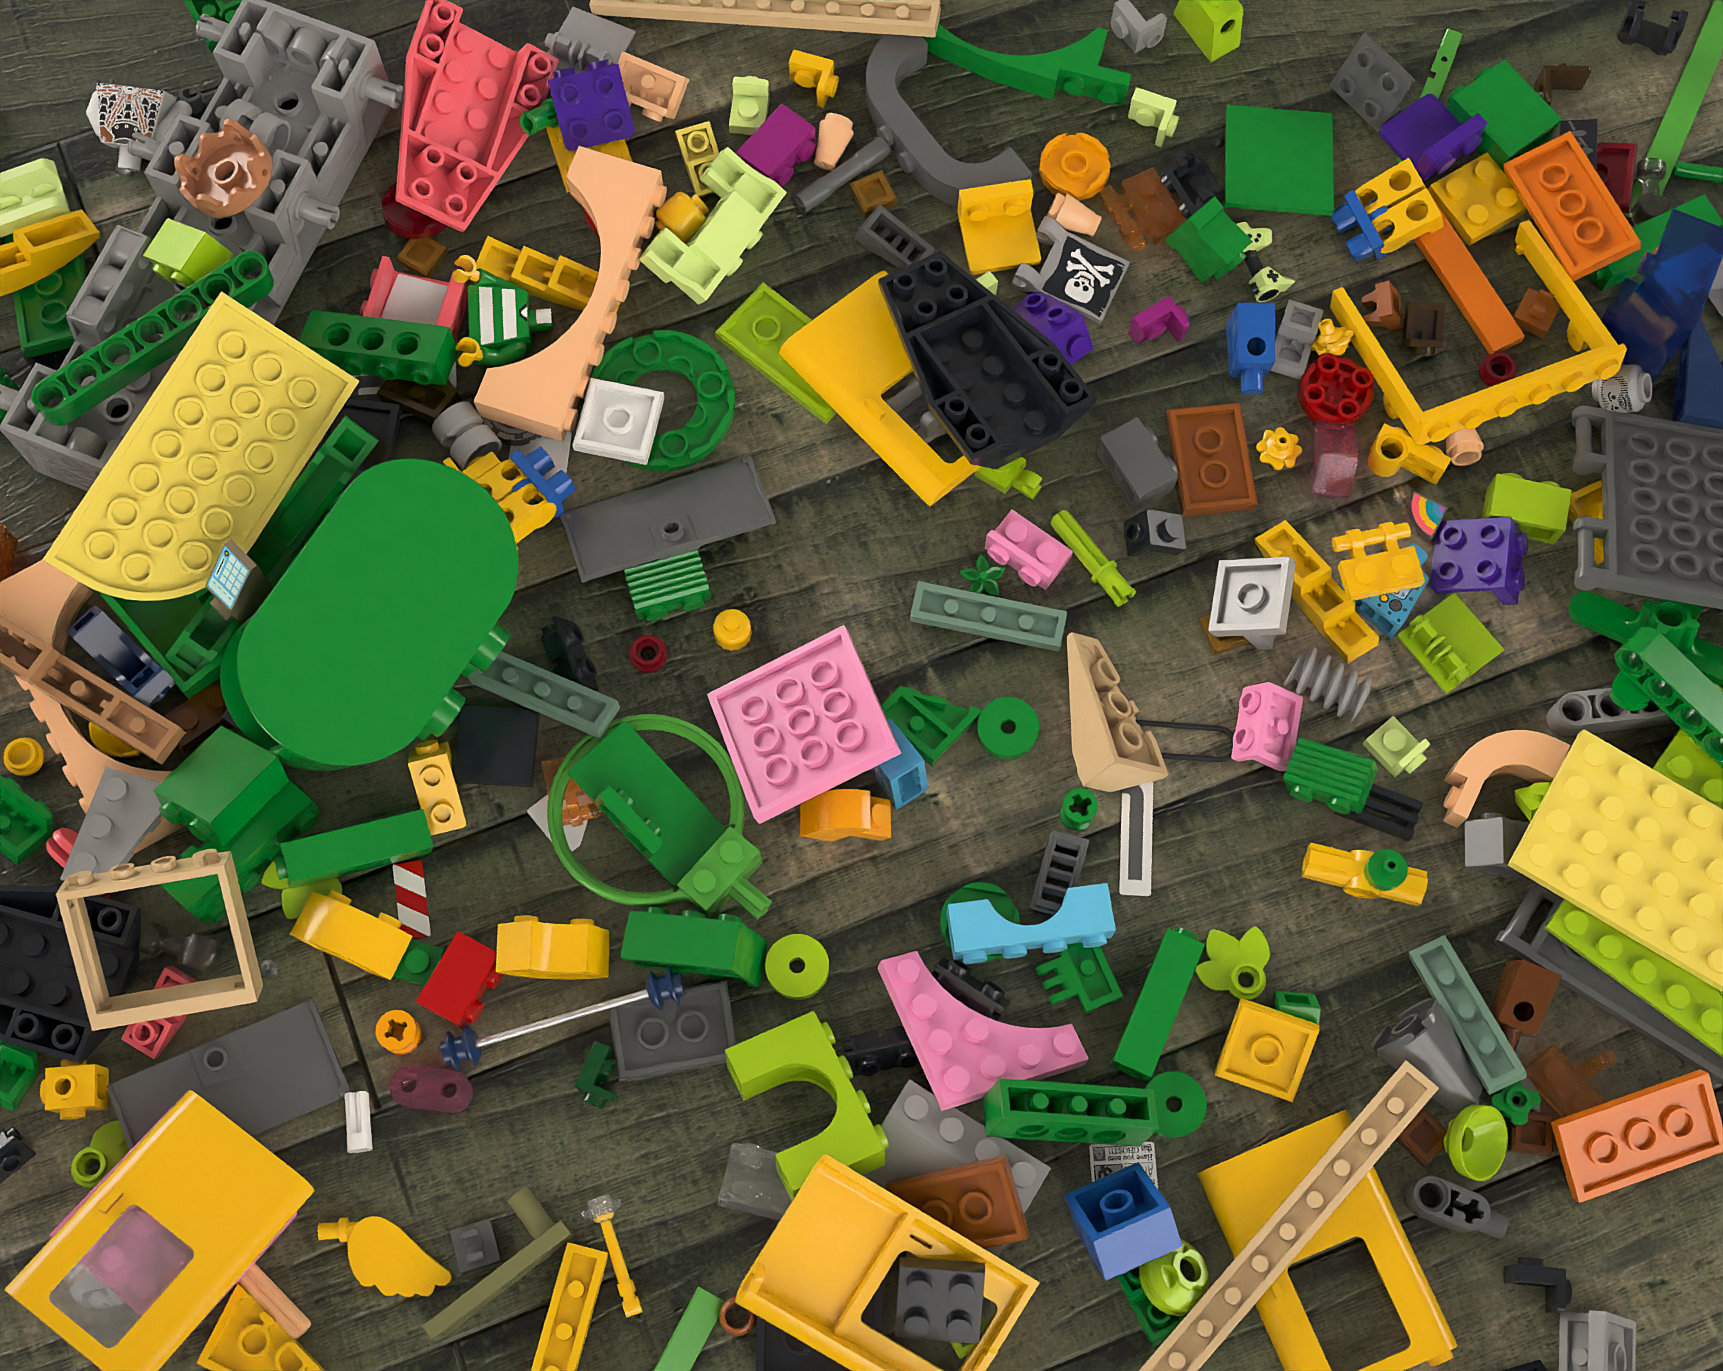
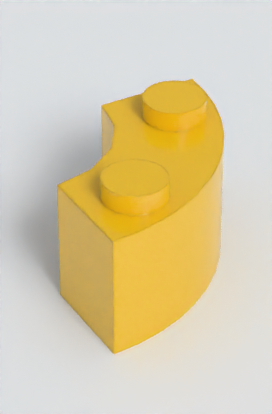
(352, 934)
(552, 950)

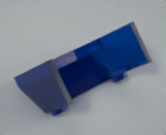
(1668, 301)

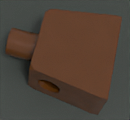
(1532, 992)

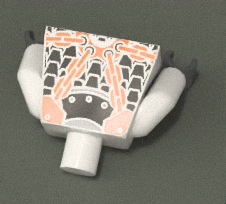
(123, 110)

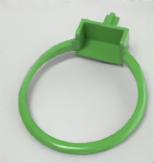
(721, 870)

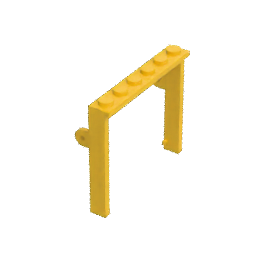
(1504, 398)

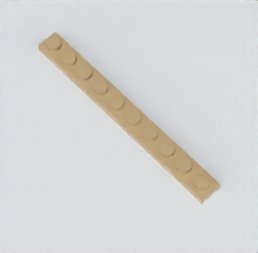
(862, 16)
(1294, 1223)

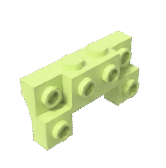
(728, 229)

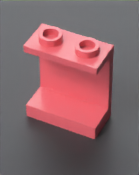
(452, 309)

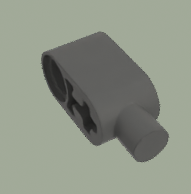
(1446, 1194)

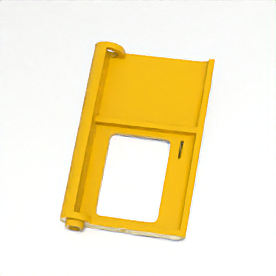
(850, 361)
(1258, 1182)
(836, 1253)

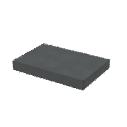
(675, 1038)

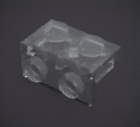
(753, 1182)

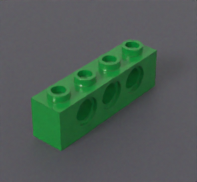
(382, 346)
(1070, 1112)

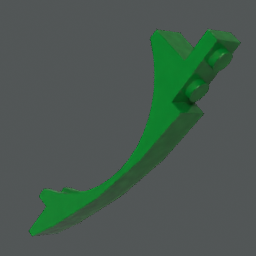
(1068, 69)
(280, 537)

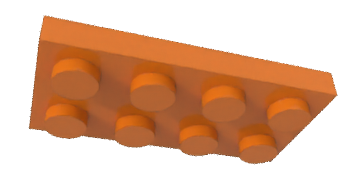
(1571, 206)
(1639, 1135)

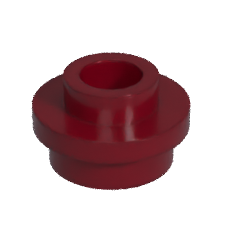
(1499, 361)
(645, 643)

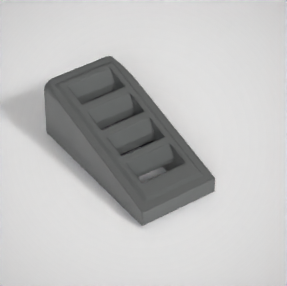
(891, 224)
(1066, 842)

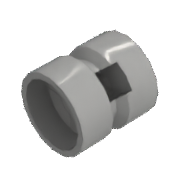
(268, 127)
(462, 433)

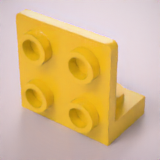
(998, 226)

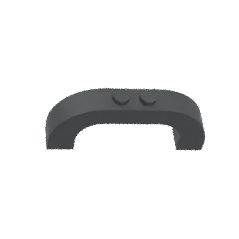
(915, 147)

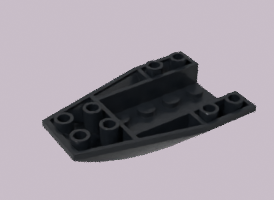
(981, 364)
(38, 977)

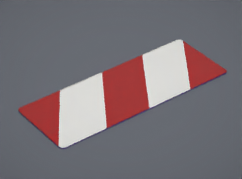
(411, 899)

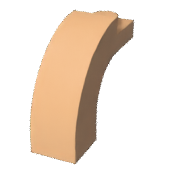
(1512, 752)

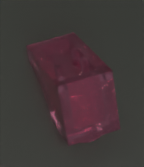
(1334, 459)

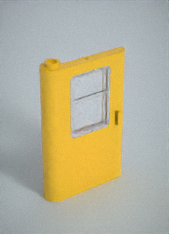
(188, 1225)

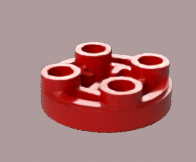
(1335, 390)

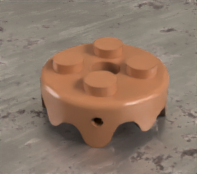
(218, 154)

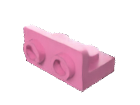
(1027, 550)
(1267, 725)

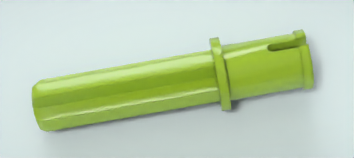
(1092, 557)

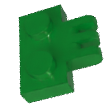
(1081, 974)

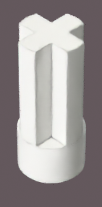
(358, 1122)

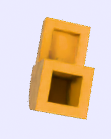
(845, 814)

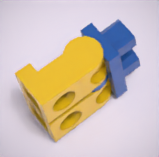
(1388, 212)
(524, 493)

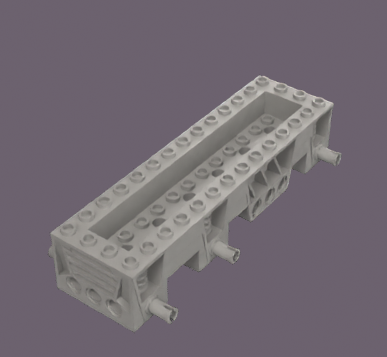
(266, 60)

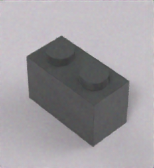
(1137, 463)

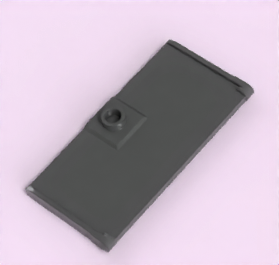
(667, 518)
(249, 1075)

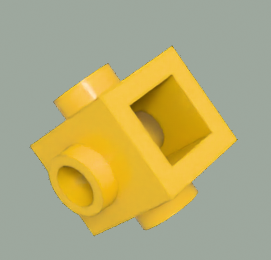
(75, 1089)

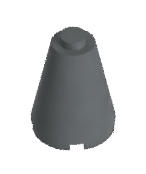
(1432, 1047)

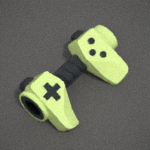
(1265, 281)

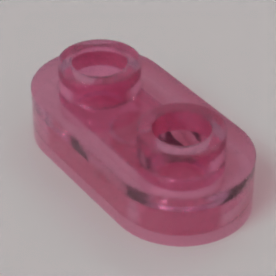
(429, 1089)

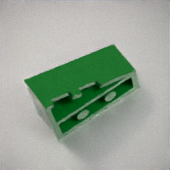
(694, 944)

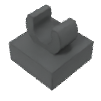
(476, 1246)

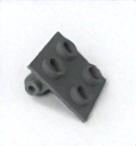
(1372, 82)

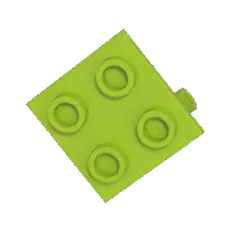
(1450, 643)

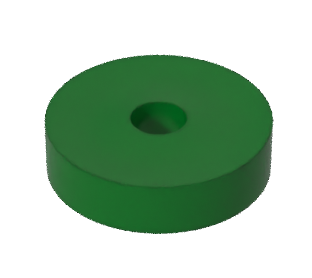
(1013, 712)
(1191, 1101)

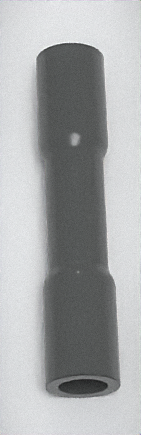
(824, 186)

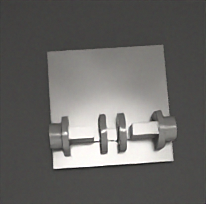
(586, 40)

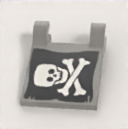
(1073, 272)

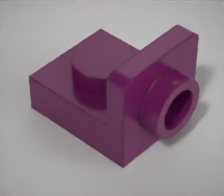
(1157, 319)

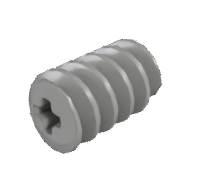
(1329, 683)

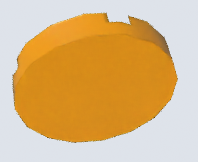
(1074, 165)

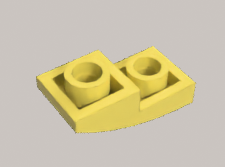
(698, 152)

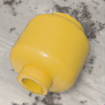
(681, 215)

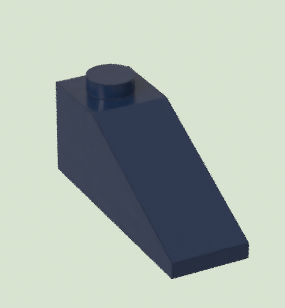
(1698, 381)

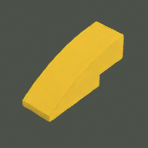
(44, 249)

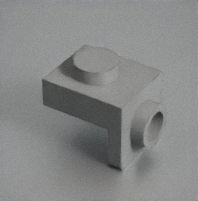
(1133, 28)

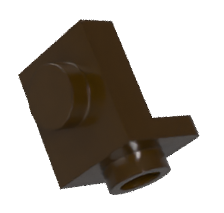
(1424, 327)

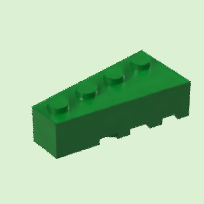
(252, 851)

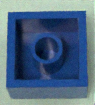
(1123, 1221)

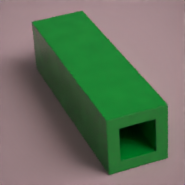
(1650, 236)
(354, 849)
(1157, 1004)

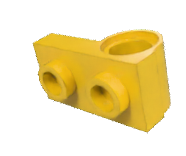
(1423, 460)

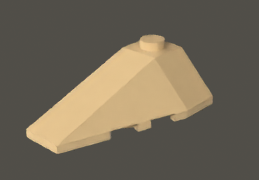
(1105, 738)

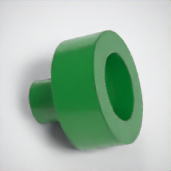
(1386, 870)

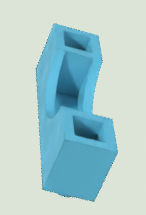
(981, 931)

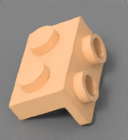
(651, 87)

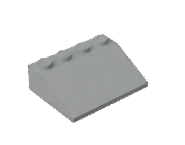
(932, 1139)

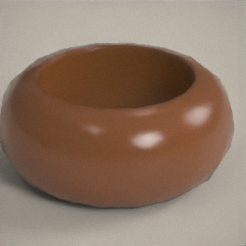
(730, 1330)

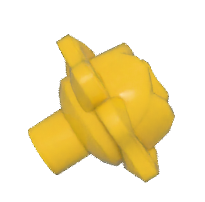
(1331, 338)
(1279, 448)

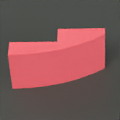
(155, 1035)

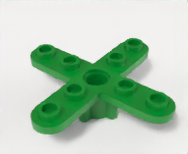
(1671, 618)

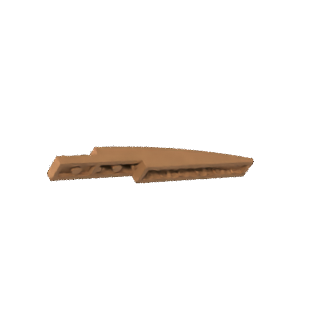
(86, 693)

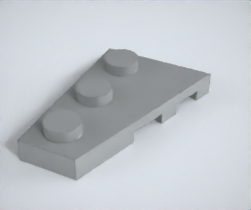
(115, 823)

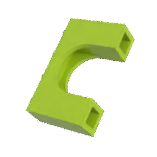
(805, 1053)

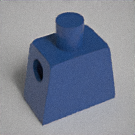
(1251, 344)

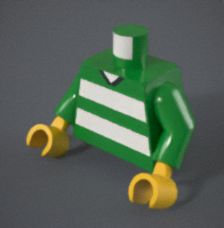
(498, 318)

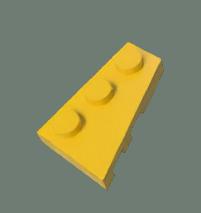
(252, 1341)

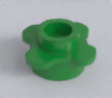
(1516, 1112)

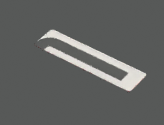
(1136, 840)

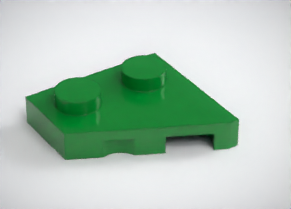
(928, 721)

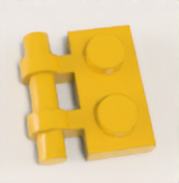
(1380, 572)

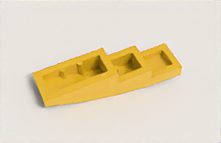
(542, 276)
(1319, 594)

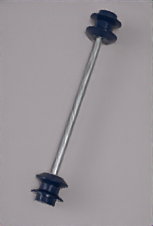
(469, 1046)

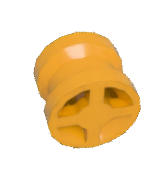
(404, 1038)

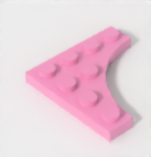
(965, 1050)

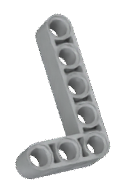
(1589, 715)

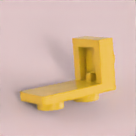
(436, 786)

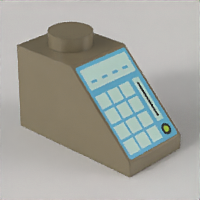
(237, 584)

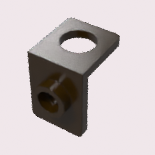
(1560, 77)

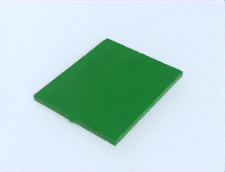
(1279, 160)

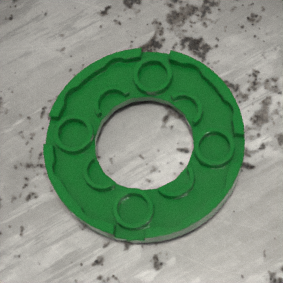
(696, 363)

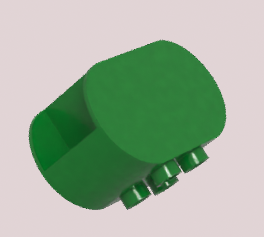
(375, 620)

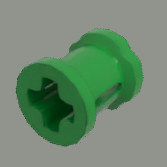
(1082, 798)

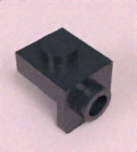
(1154, 532)
(1533, 1273)

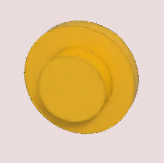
(23, 756)

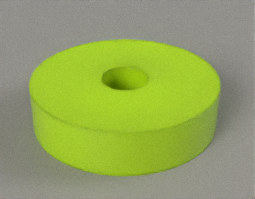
(791, 984)

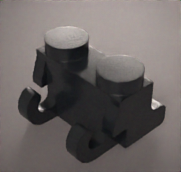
(1657, 37)
(1192, 182)

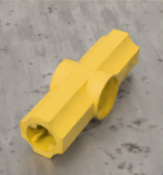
(1347, 871)

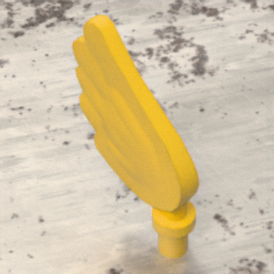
(386, 1257)

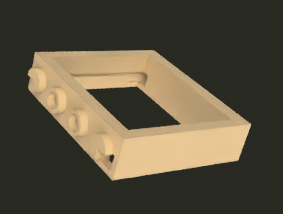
(169, 1001)

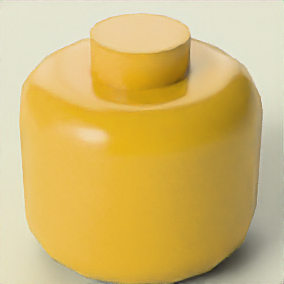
(732, 629)

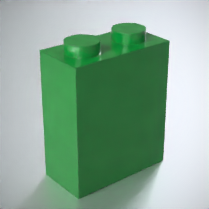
(1511, 107)
(220, 786)

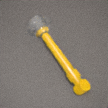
(602, 1211)

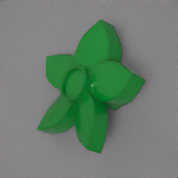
(983, 577)

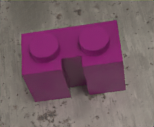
(779, 145)

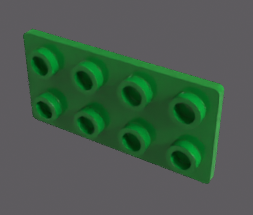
(647, 802)

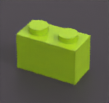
(185, 253)
(1536, 507)

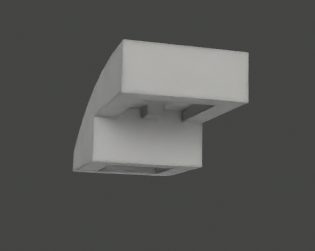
(1295, 338)

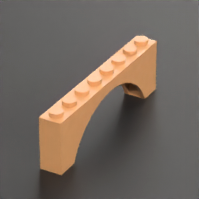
(547, 387)
(46, 605)

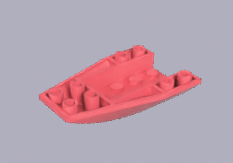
(462, 114)

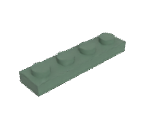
(988, 616)
(548, 694)
(1468, 1014)

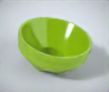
(1483, 1143)
(1168, 1287)

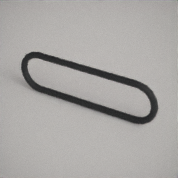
(1195, 727)

